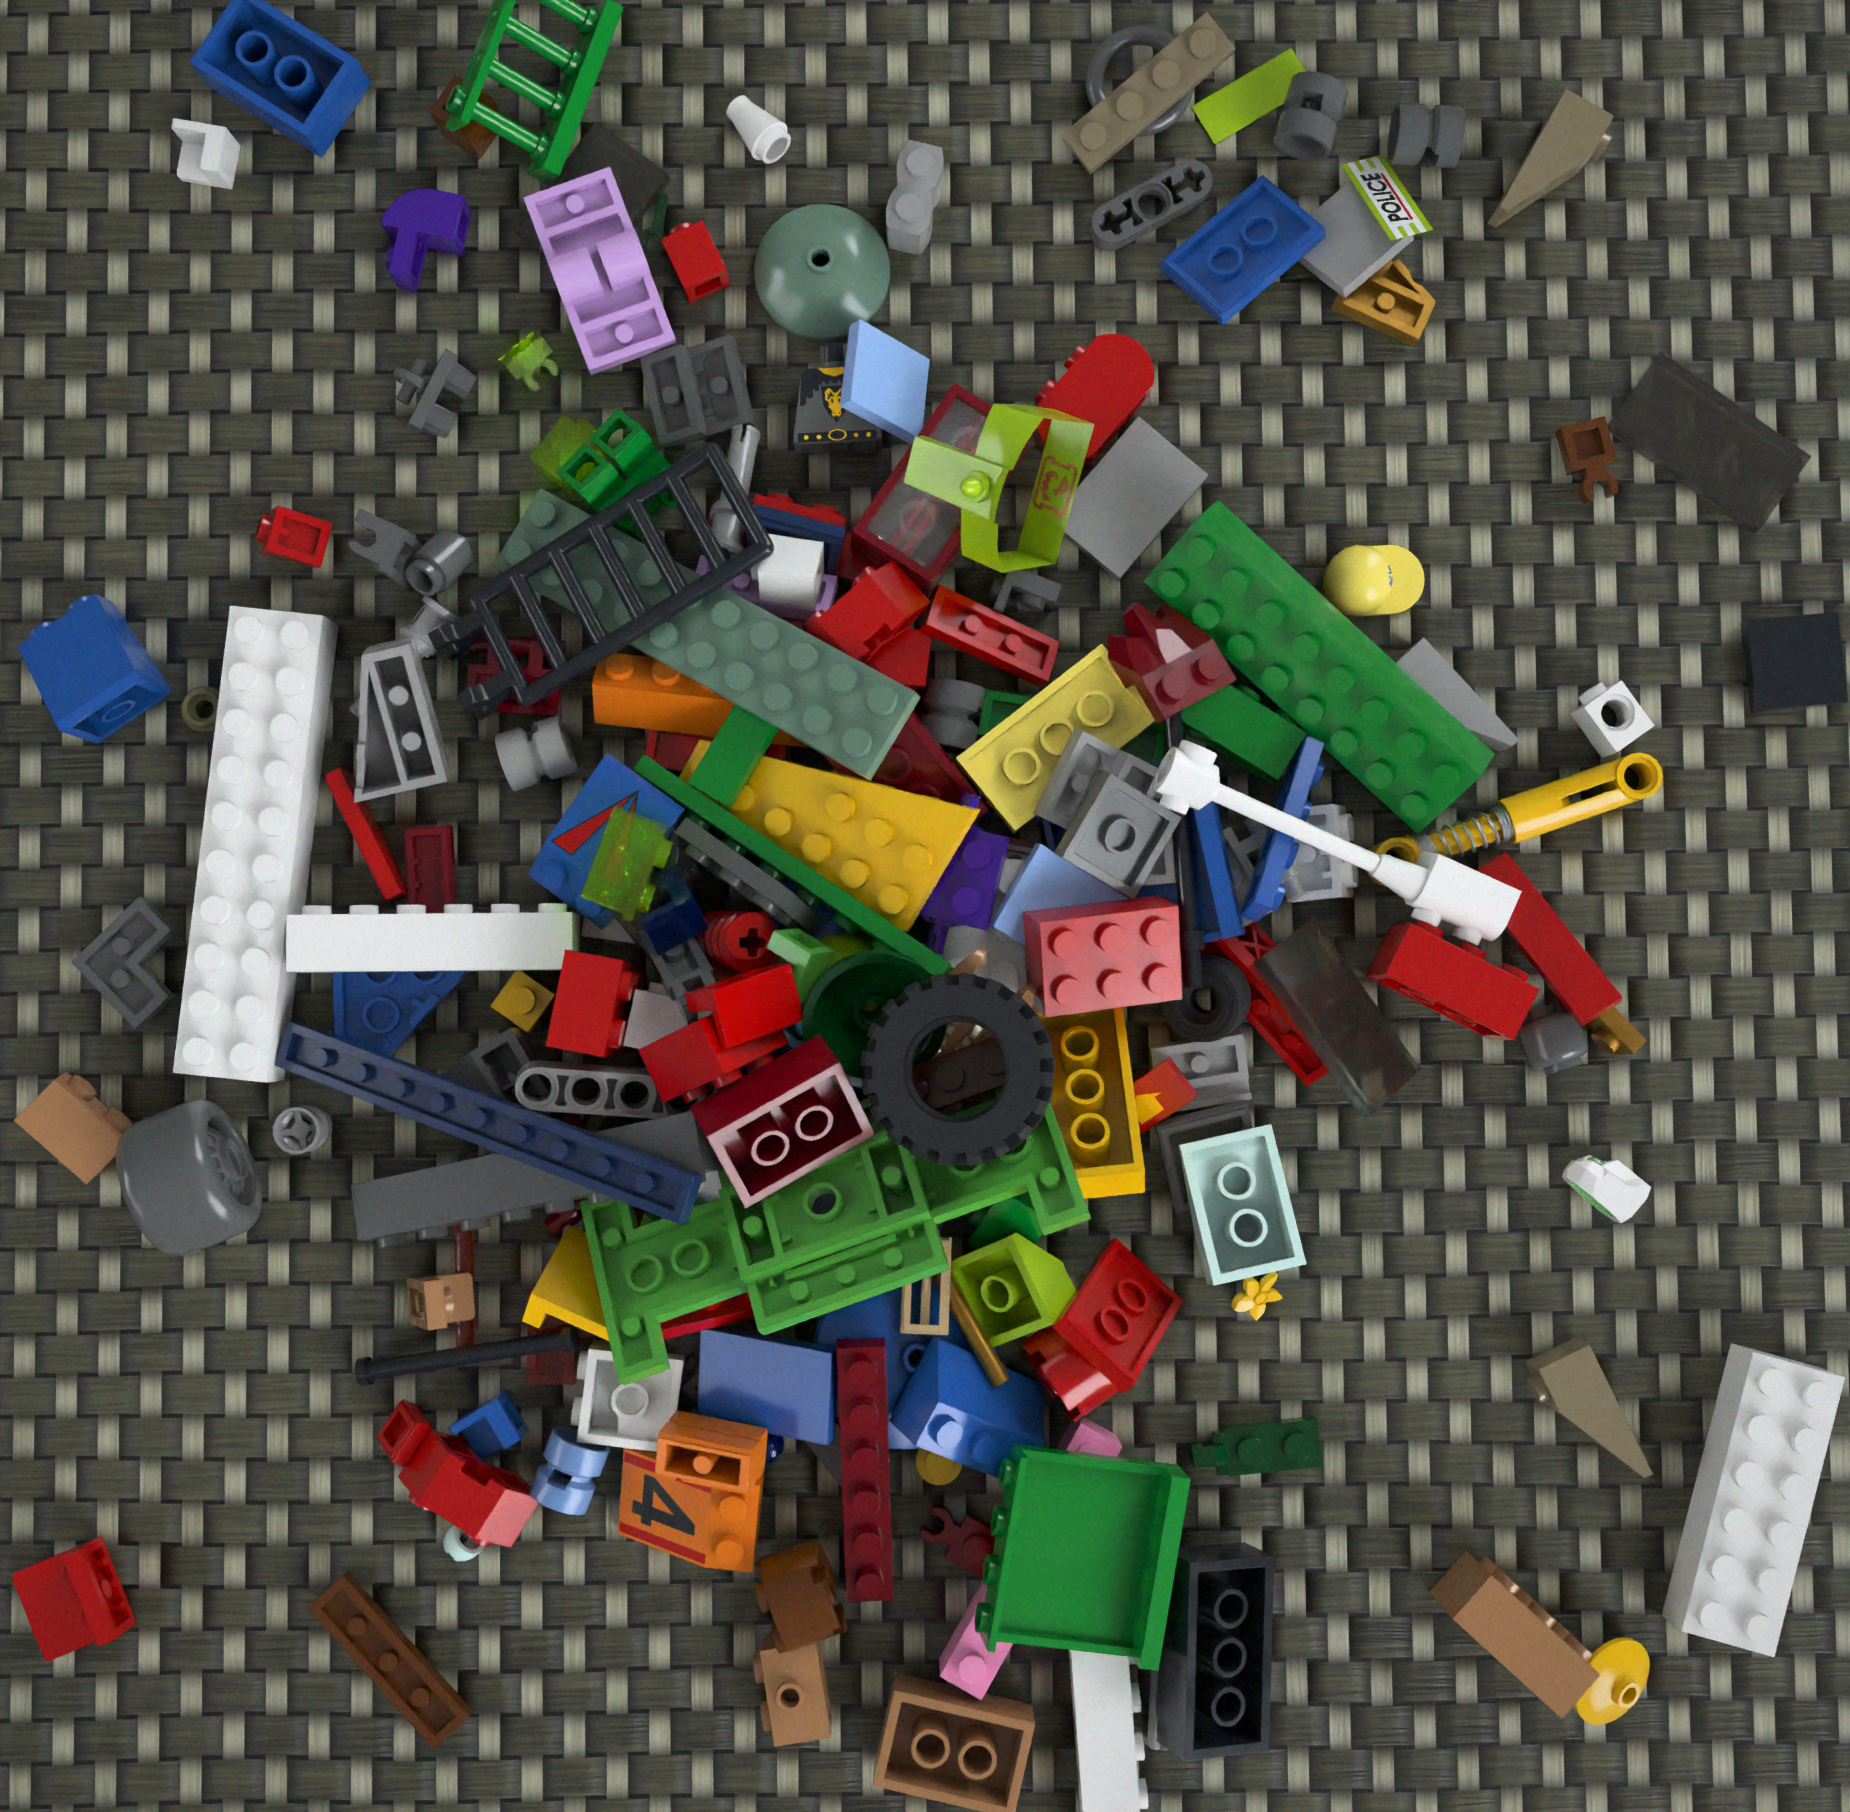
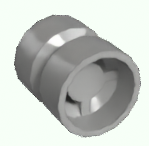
(535, 753)

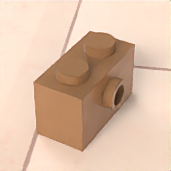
(75, 1125)
(795, 1693)

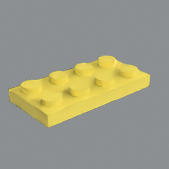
(1022, 751)

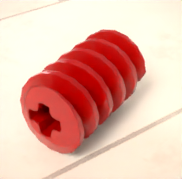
(737, 940)

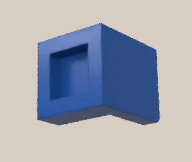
(491, 1425)

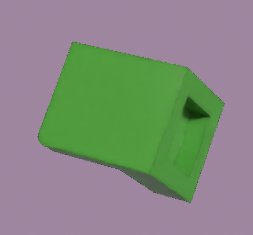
(804, 953)

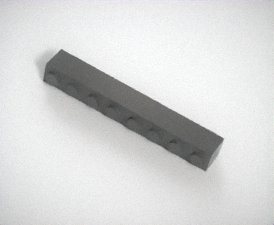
(501, 1186)

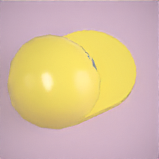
(1373, 580)

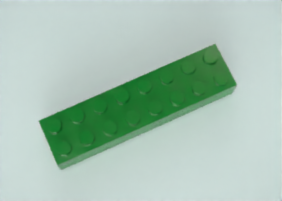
(1319, 667)

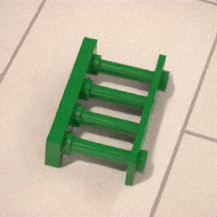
(562, 107)

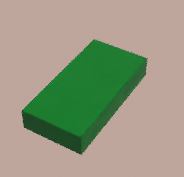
(732, 756)

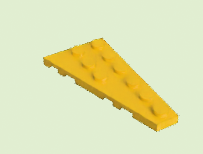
(854, 832)

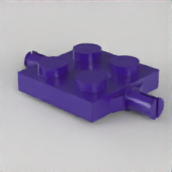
(968, 884)

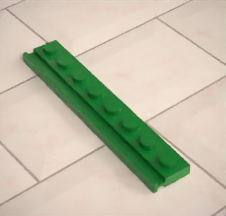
(779, 864)

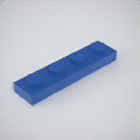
(1279, 849)

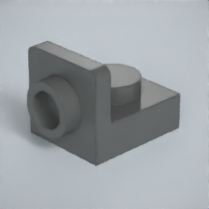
(1033, 591)

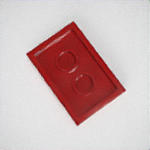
(1118, 1315)

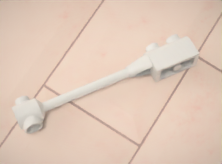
(1433, 885)

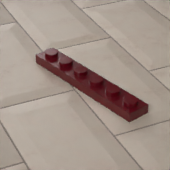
(865, 1468)

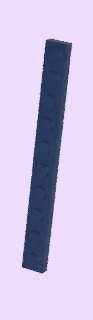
(490, 1122)

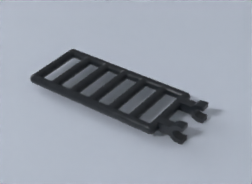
(482, 621)

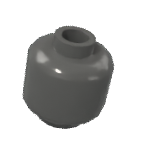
(1552, 1040)

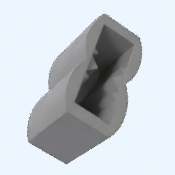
(914, 198)

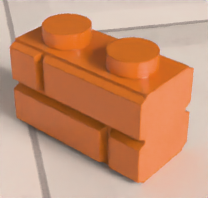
(711, 1452)

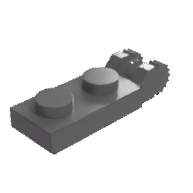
(680, 970)

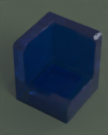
(676, 919)

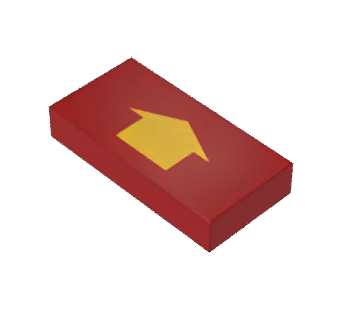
(1161, 1093)

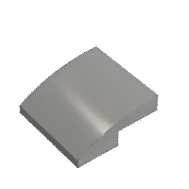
(1078, 770)

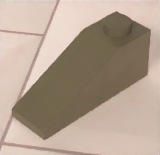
(1560, 150)
(1577, 1389)

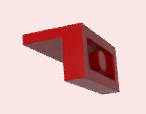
(749, 1003)

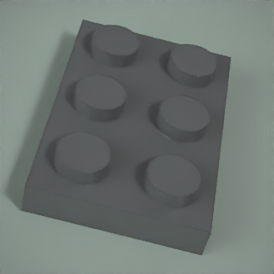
(747, 878)

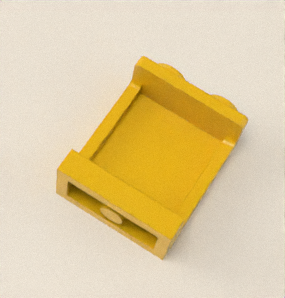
(568, 1288)

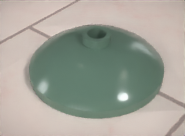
(829, 298)

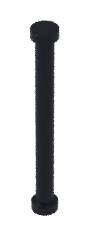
(368, 1370)

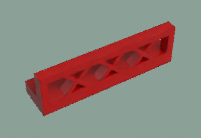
(1266, 1010)

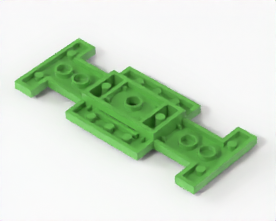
(731, 1250)

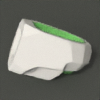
(1607, 1186)

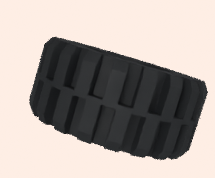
(890, 1068)

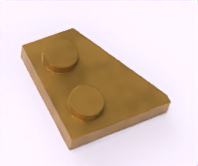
(1389, 303)

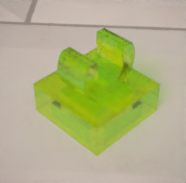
(527, 356)

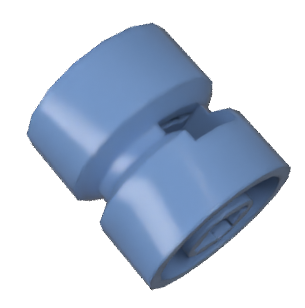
(567, 1478)

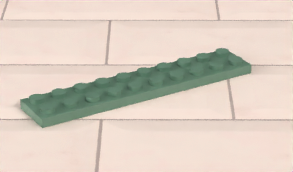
(731, 646)

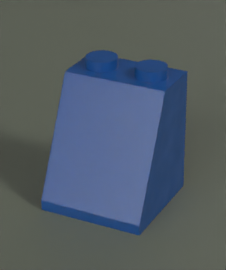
(92, 670)

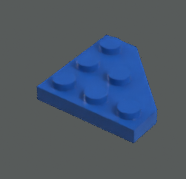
(387, 1006)

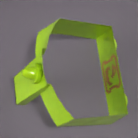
(978, 479)

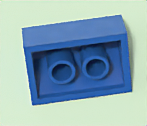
(961, 1415)

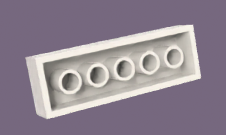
(1752, 1499)

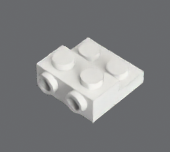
(623, 1413)

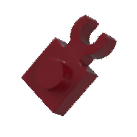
(967, 1540)

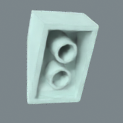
(1240, 1206)

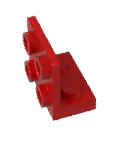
(74, 1599)

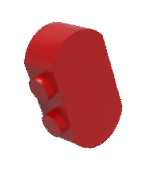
(1101, 387)

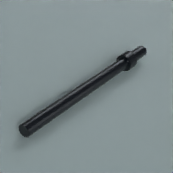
(1190, 936)

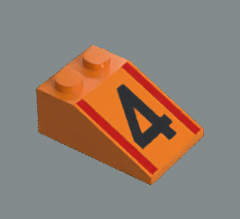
(686, 1518)

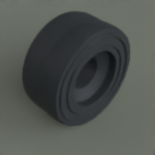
(1232, 1004)

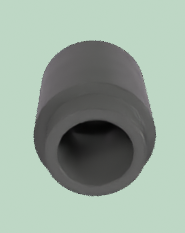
(439, 563)

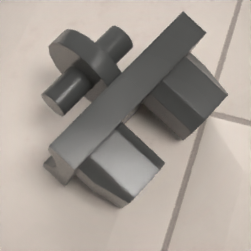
(446, 376)

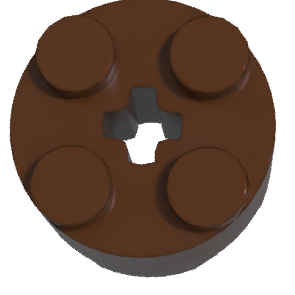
(800, 1594)

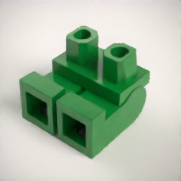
(633, 459)

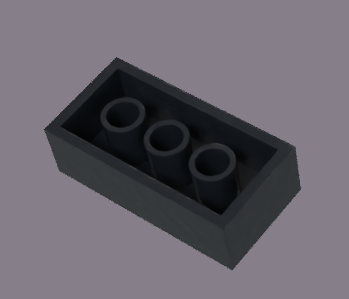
(1217, 1653)

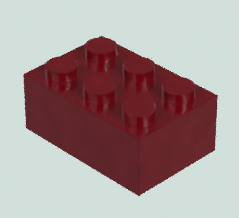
(783, 1120)

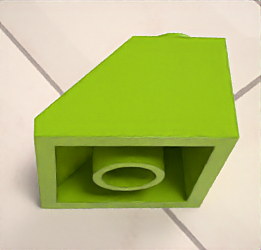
(1012, 1287)

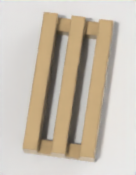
(924, 1326)

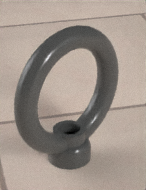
(1114, 44)

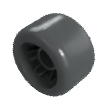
(188, 1178)

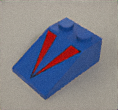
(573, 843)

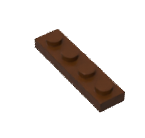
(390, 1660)

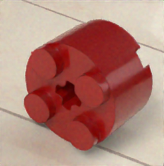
(1067, 1373)

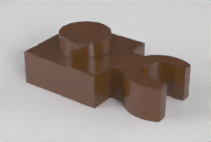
(1587, 450)

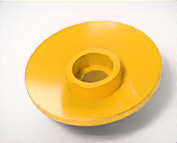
(1623, 1675)

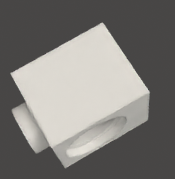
(1630, 716)

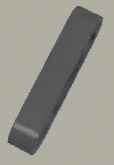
(1185, 201)

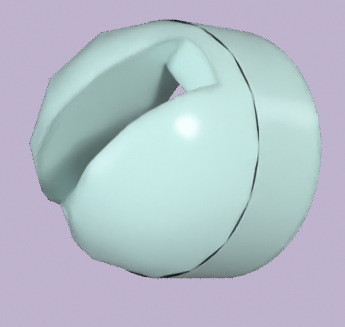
(456, 1549)

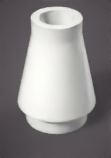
(760, 131)

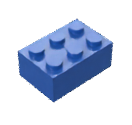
(281, 73)

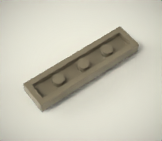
(1148, 93)

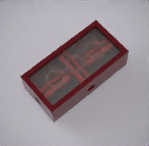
(916, 526)

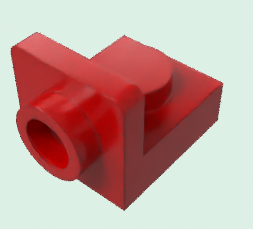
(293, 536)

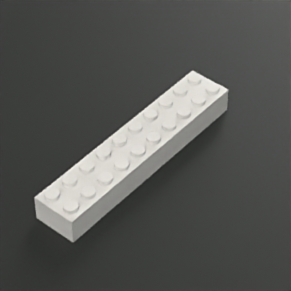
(255, 842)

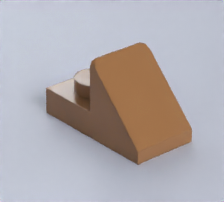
(440, 1299)

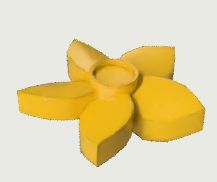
(1256, 1295)

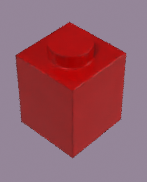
(695, 260)

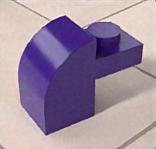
(423, 222)

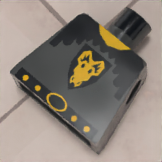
(820, 420)

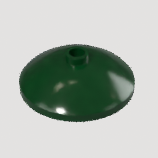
(837, 1001)

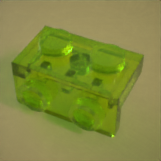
(626, 862)

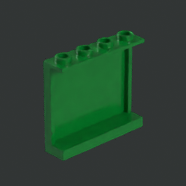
(1083, 1553)

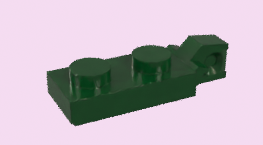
(1260, 1447)

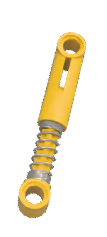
(1535, 811)

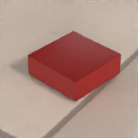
(403, 1432)

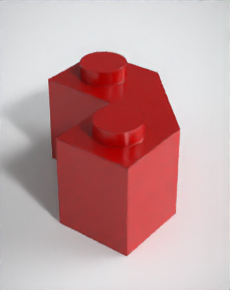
(870, 613)
(465, 1491)

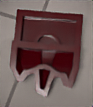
(1167, 660)

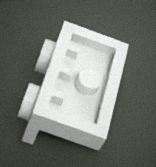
(1320, 872)

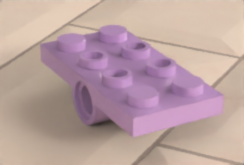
(600, 270)

